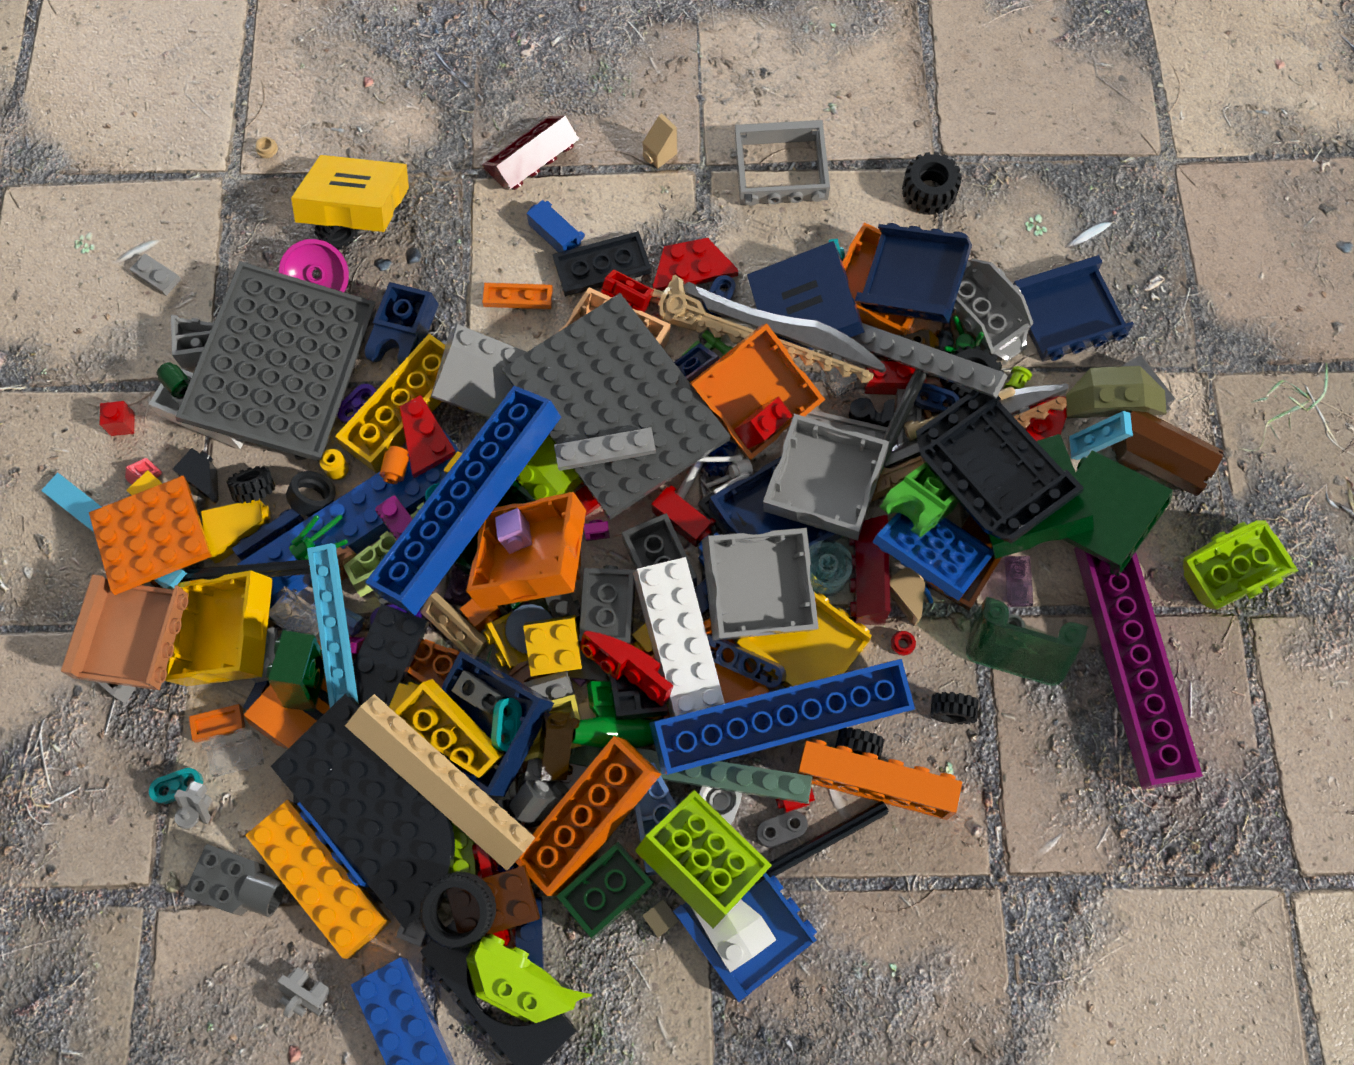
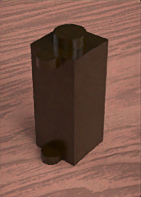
(556, 746)

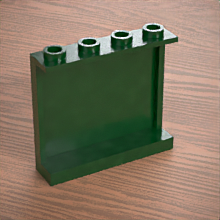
(1122, 507)

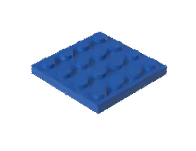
(941, 556)

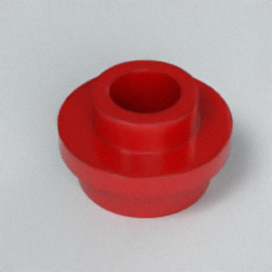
(908, 638)

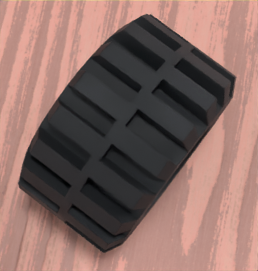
(933, 168)
(974, 355)

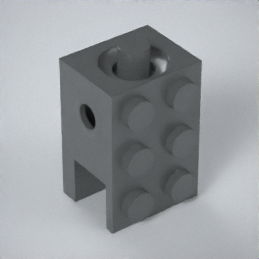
(608, 602)

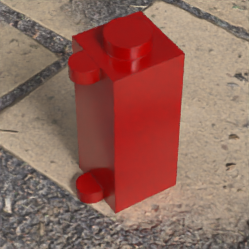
(684, 517)

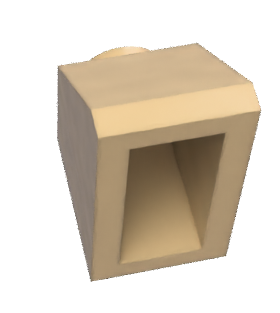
(660, 142)
(908, 593)

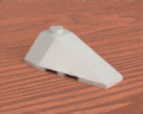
(739, 935)

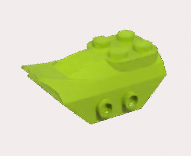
(1237, 565)
(515, 983)

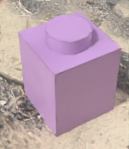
(513, 530)

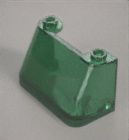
(1022, 650)

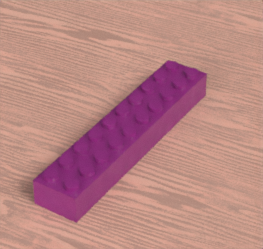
(1139, 673)

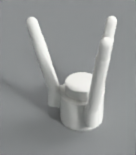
(738, 470)

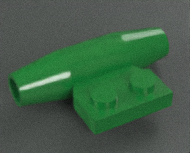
(601, 729)

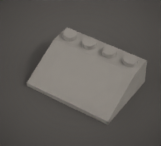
(472, 371)

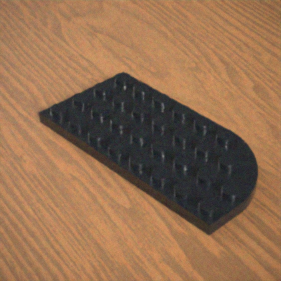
(369, 811)

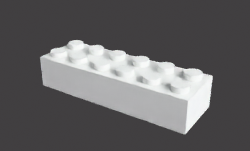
(678, 635)

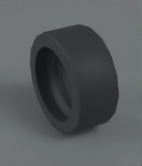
(314, 481)

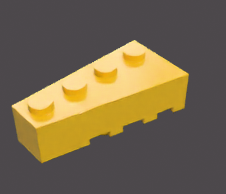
(449, 728)

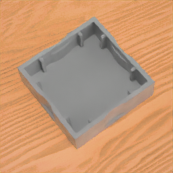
(826, 477)
(759, 584)

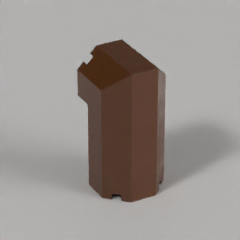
(1168, 453)

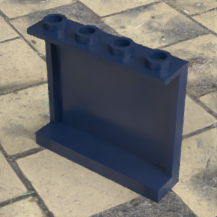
(916, 272)
(1071, 309)

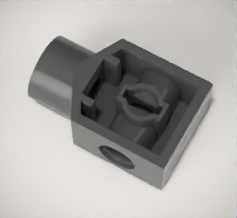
(234, 884)

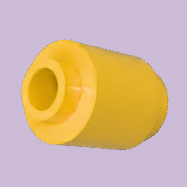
(334, 464)

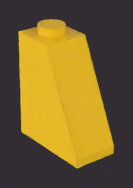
(230, 524)

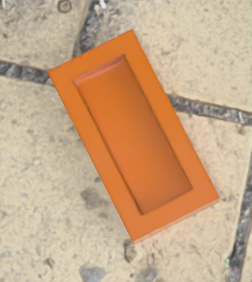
(216, 722)

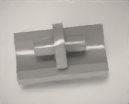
(192, 805)
(293, 987)

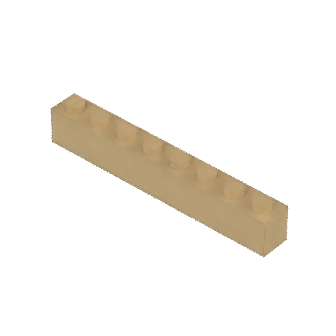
(440, 781)

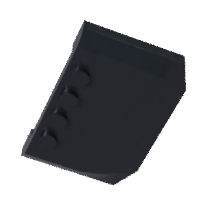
(994, 466)

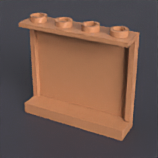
(125, 635)

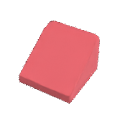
(137, 469)

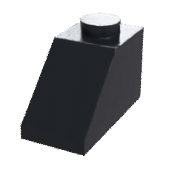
(199, 473)

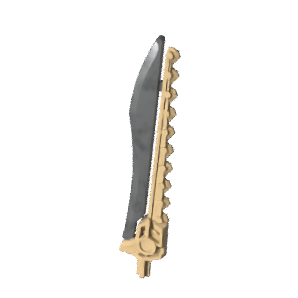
(689, 313)

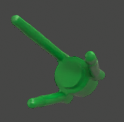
(964, 339)
(300, 545)

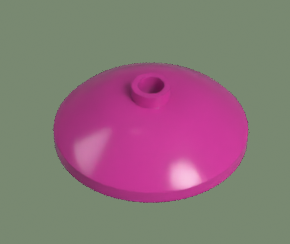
(313, 255)

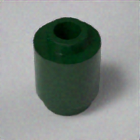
(173, 379)

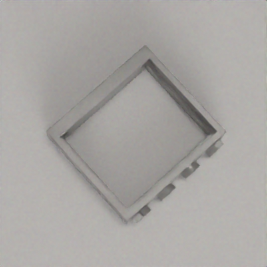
(782, 133)

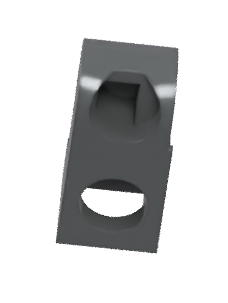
(477, 692)

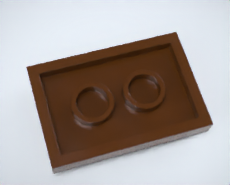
(513, 902)

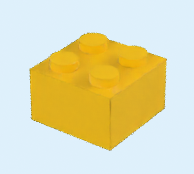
(552, 645)

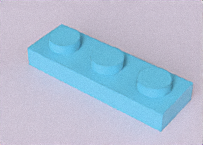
(1101, 435)

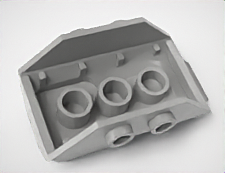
(993, 306)

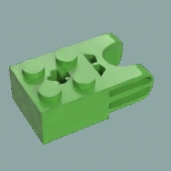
(920, 499)

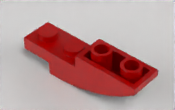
(622, 659)

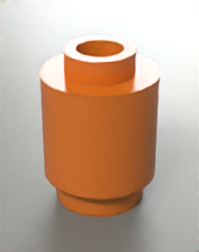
(394, 465)

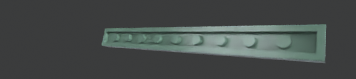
(723, 776)

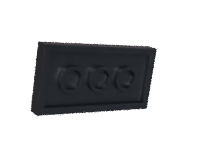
(591, 263)
(387, 653)

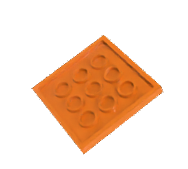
(149, 535)

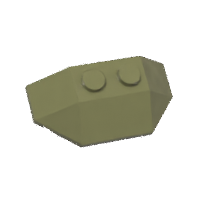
(1114, 390)

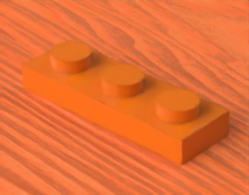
(517, 295)

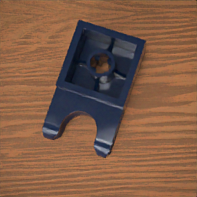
(400, 322)

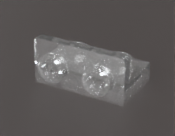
(294, 613)
(233, 752)

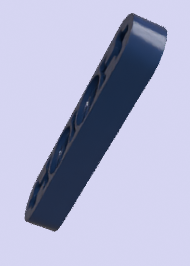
(740, 657)

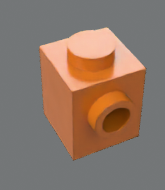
(479, 617)

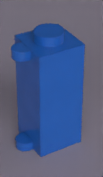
(553, 227)

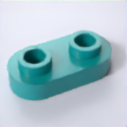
(505, 725)
(173, 781)

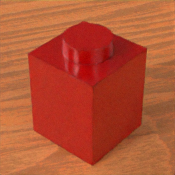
(117, 418)

